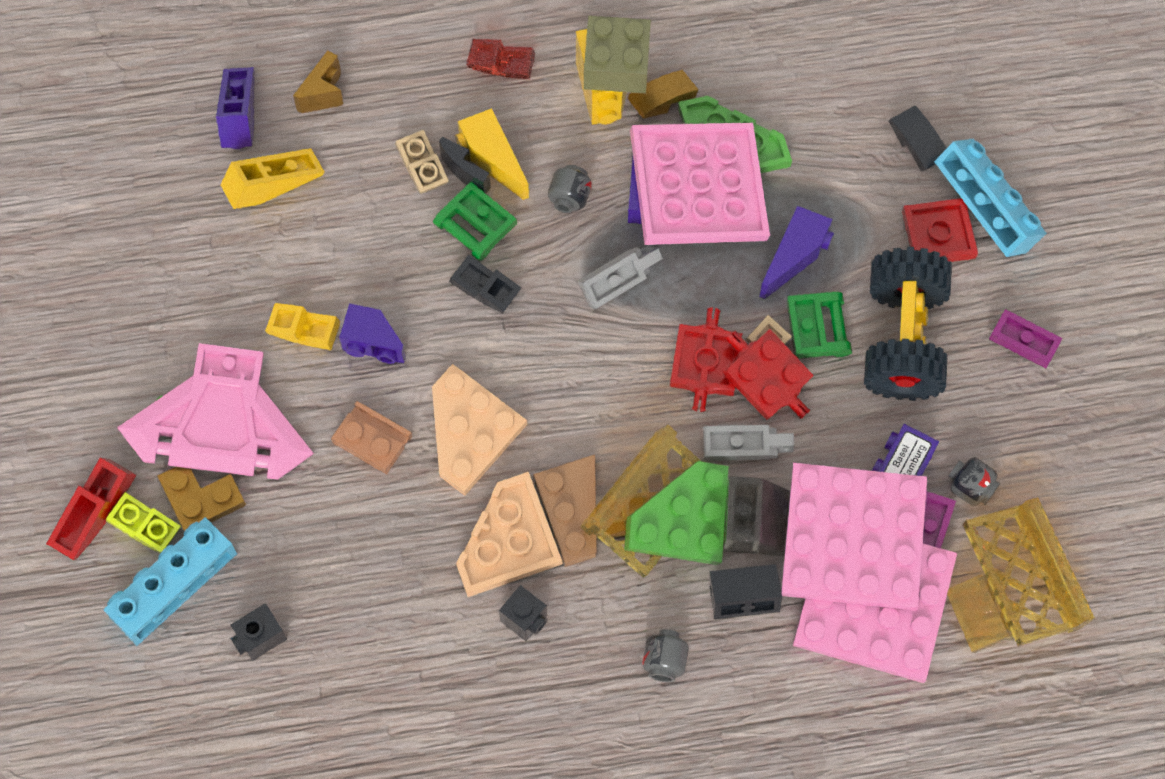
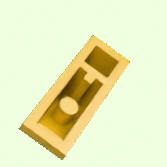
(491, 151)
(266, 177)

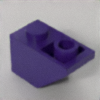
(370, 334)

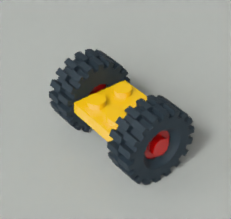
(914, 283)

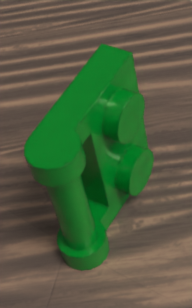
(482, 214)
(809, 329)

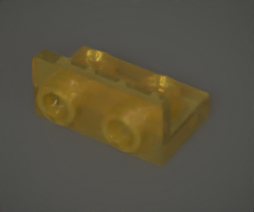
(979, 613)

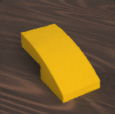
(302, 327)

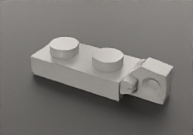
(618, 275)
(745, 442)

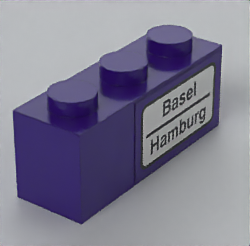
(908, 452)

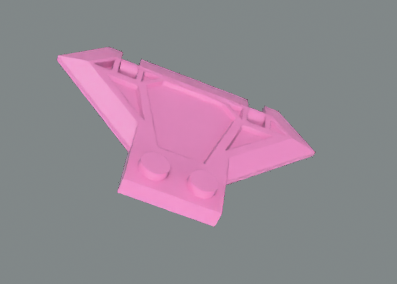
(219, 420)

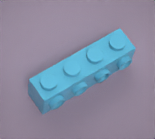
(990, 197)
(170, 580)

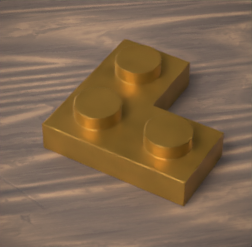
(196, 503)

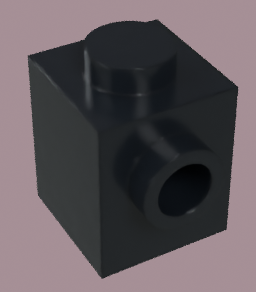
(523, 613)
(257, 633)

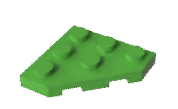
(771, 145)
(683, 517)

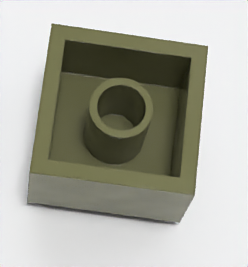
(616, 54)

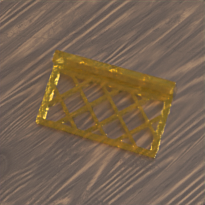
(626, 488)
(1049, 565)

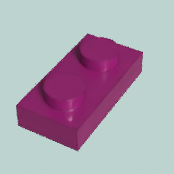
(1025, 338)
(936, 518)

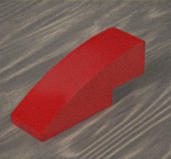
(90, 507)

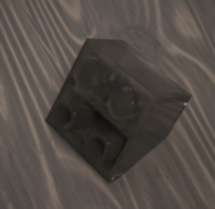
(755, 516)

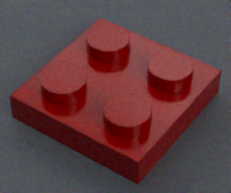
(941, 228)

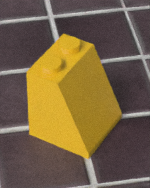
(602, 106)

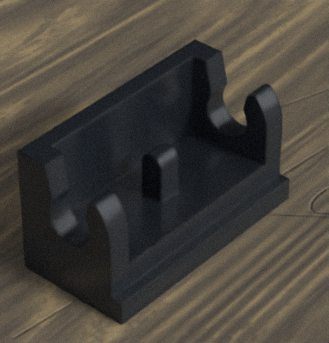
(745, 591)

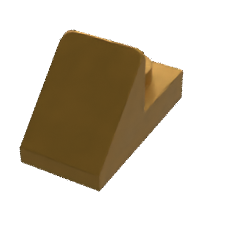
(318, 88)

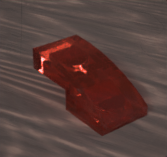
(500, 60)

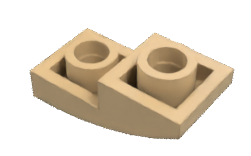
(421, 162)

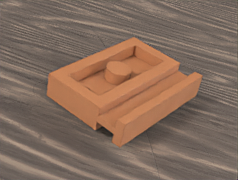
(371, 437)

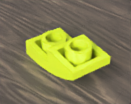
(143, 523)

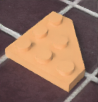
(470, 428)
(508, 539)

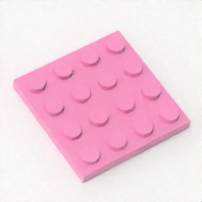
(699, 183)
(854, 536)
(878, 636)

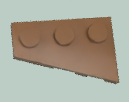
(568, 499)

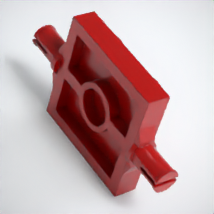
(701, 360)
(768, 374)

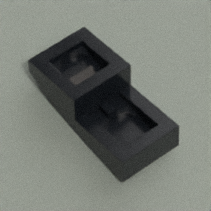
(919, 135)
(458, 162)
(484, 285)

